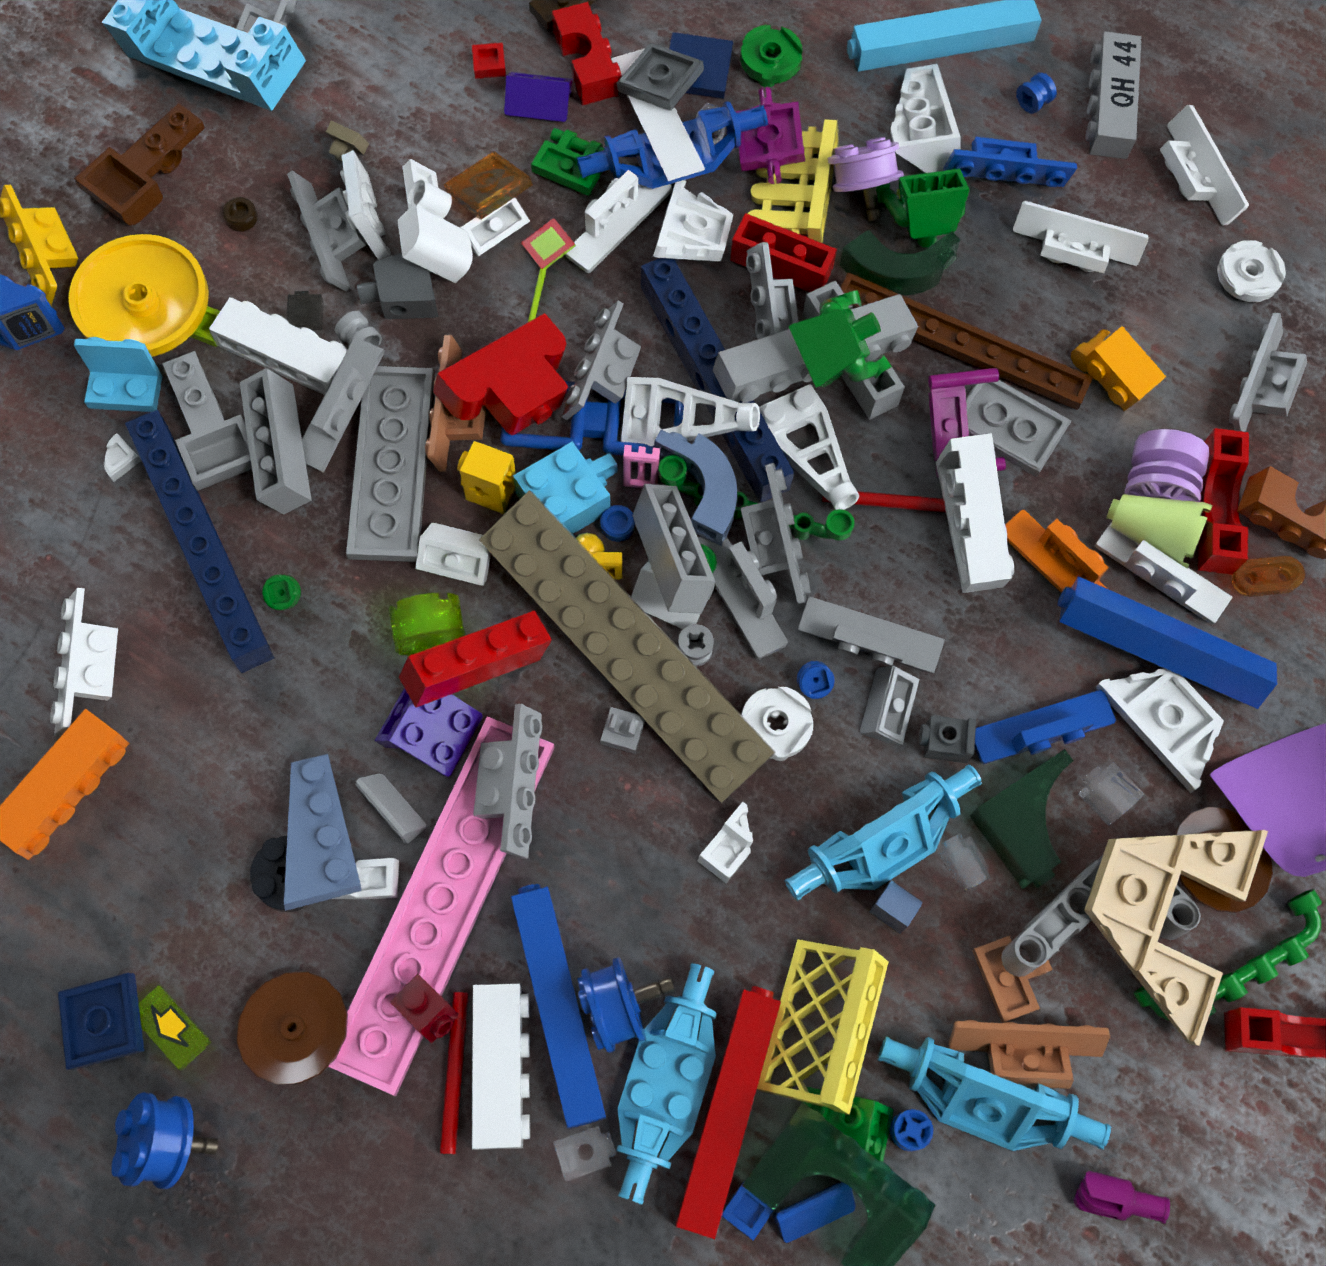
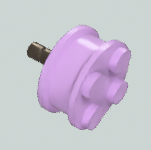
(866, 169)

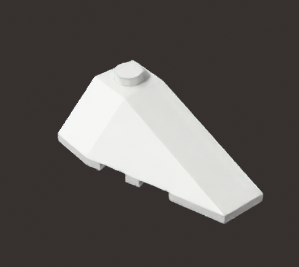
(925, 120)

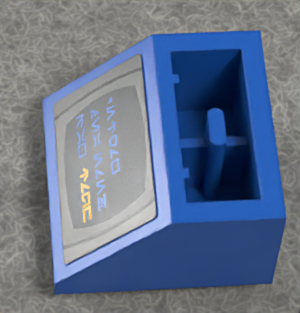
(25, 315)

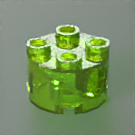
(425, 622)

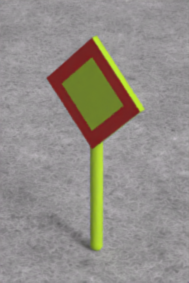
(545, 248)

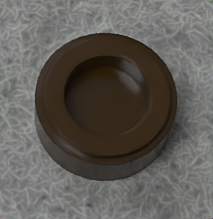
(240, 214)

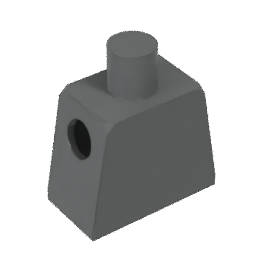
(401, 288)

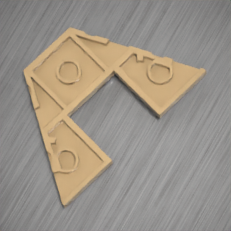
(1133, 901)

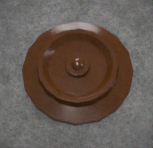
(1217, 821)
(292, 1028)

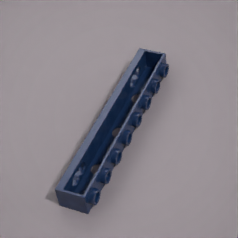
(698, 349)
(200, 542)

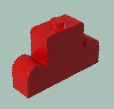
(509, 378)

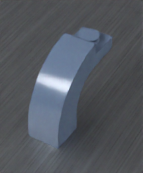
(715, 476)

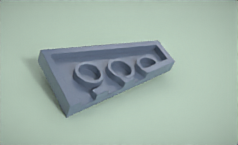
(318, 843)

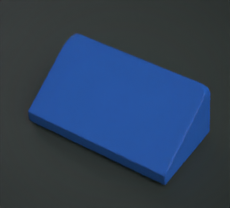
(815, 1211)

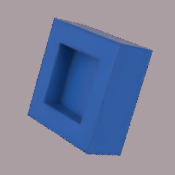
(746, 1212)

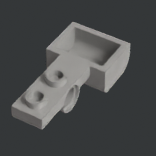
(216, 446)

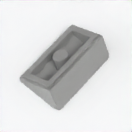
(889, 705)
(391, 806)

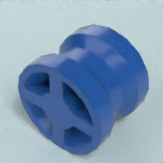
(1036, 92)
(918, 1127)

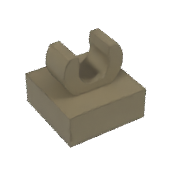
(345, 140)

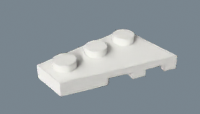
(361, 204)

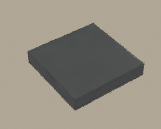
(660, 76)

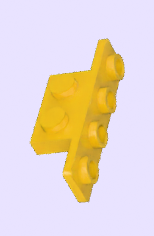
(39, 240)

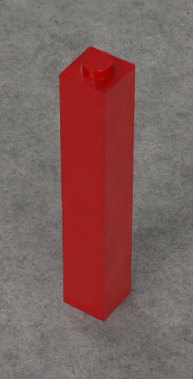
(728, 1113)

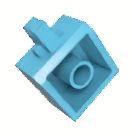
(569, 485)

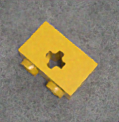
(487, 476)

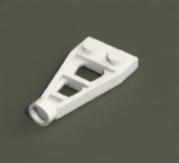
(644, 404)
(797, 411)

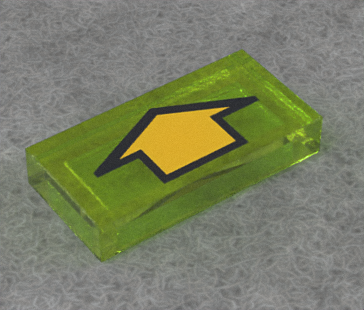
(171, 1028)

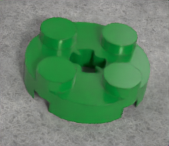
(771, 70)

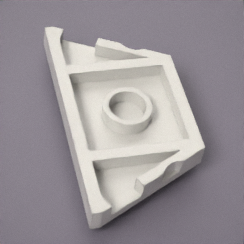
(693, 227)
(1168, 719)

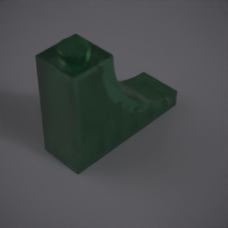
(1017, 823)

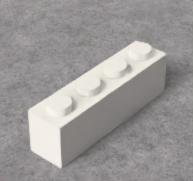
(277, 345)
(498, 1067)

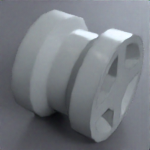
(699, 651)

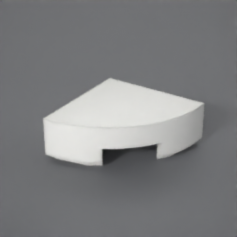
(119, 458)

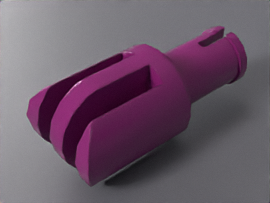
(1118, 1199)

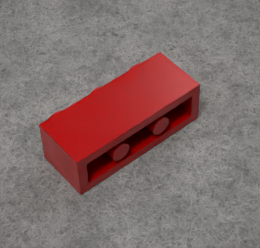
(790, 253)

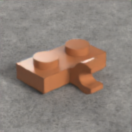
(1009, 993)

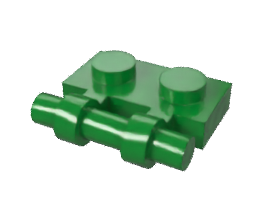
(560, 163)

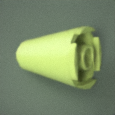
(1162, 522)

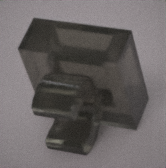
(305, 310)

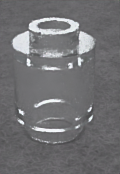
(964, 862)

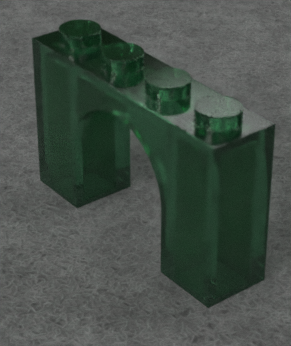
(815, 1147)

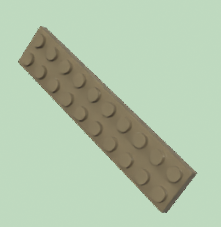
(627, 646)

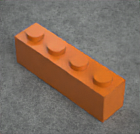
(58, 784)

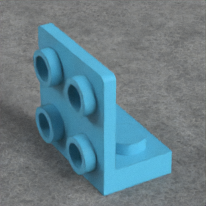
(120, 375)

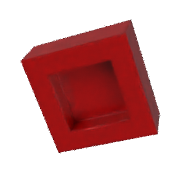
(488, 60)

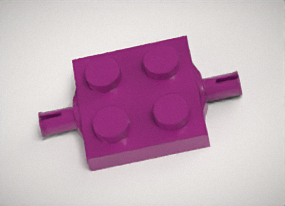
(774, 144)

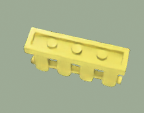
(801, 194)

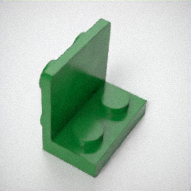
(866, 1124)

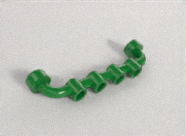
(837, 526)
(1262, 966)

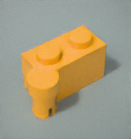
(1118, 366)

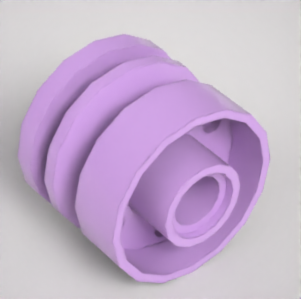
(1168, 465)

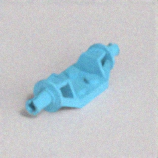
(890, 842)
(666, 1082)
(990, 1104)

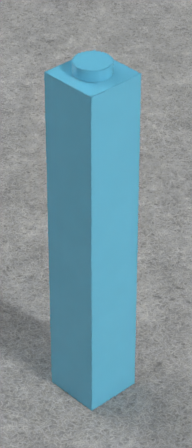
(943, 33)

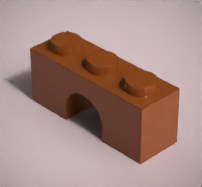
(1272, 504)

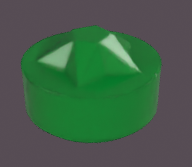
(281, 592)

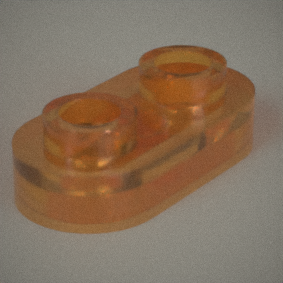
(1265, 576)

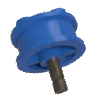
(615, 1003)
(156, 1141)

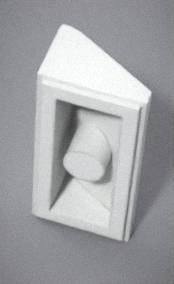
(495, 226)

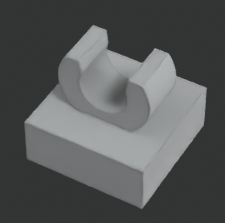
(622, 730)

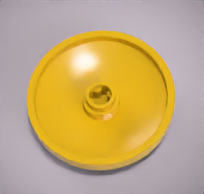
(139, 291)

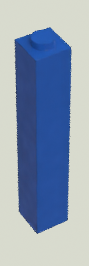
(1167, 642)
(558, 1007)

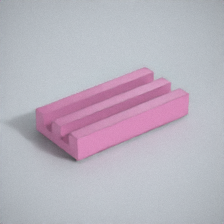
(642, 458)

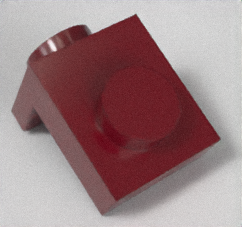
(425, 1009)

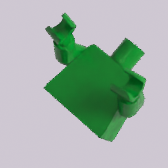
(927, 203)
(837, 342)

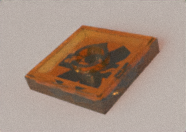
(487, 185)

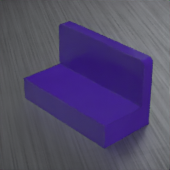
(537, 96)

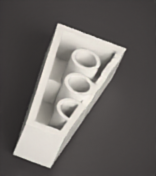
(975, 512)

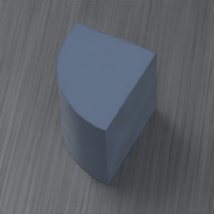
(896, 907)

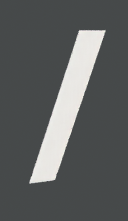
(664, 131)

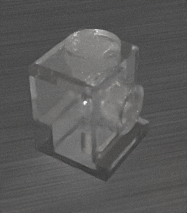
(570, 1162)

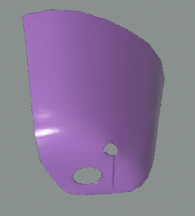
(1285, 794)

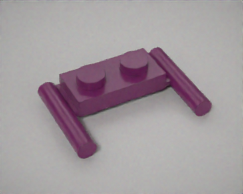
(949, 407)

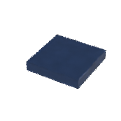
(716, 59)
(100, 1021)

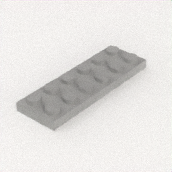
(391, 465)

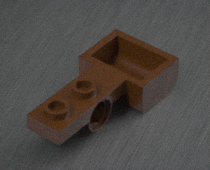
(125, 180)

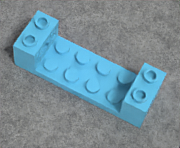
(238, 63)

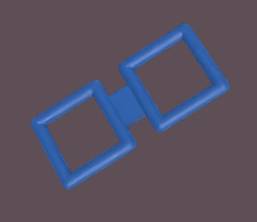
(592, 421)

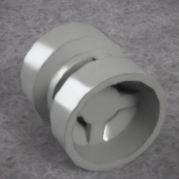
(356, 326)

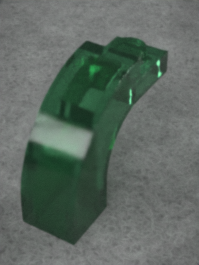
(896, 271)

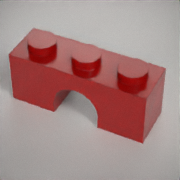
(580, 33)

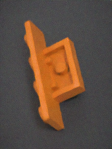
(1055, 551)

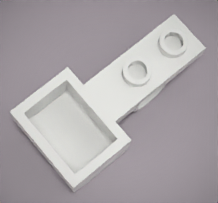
(424, 232)

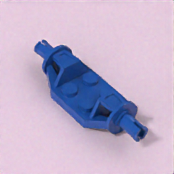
(700, 132)

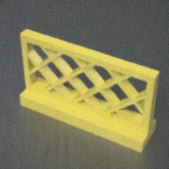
(853, 1025)

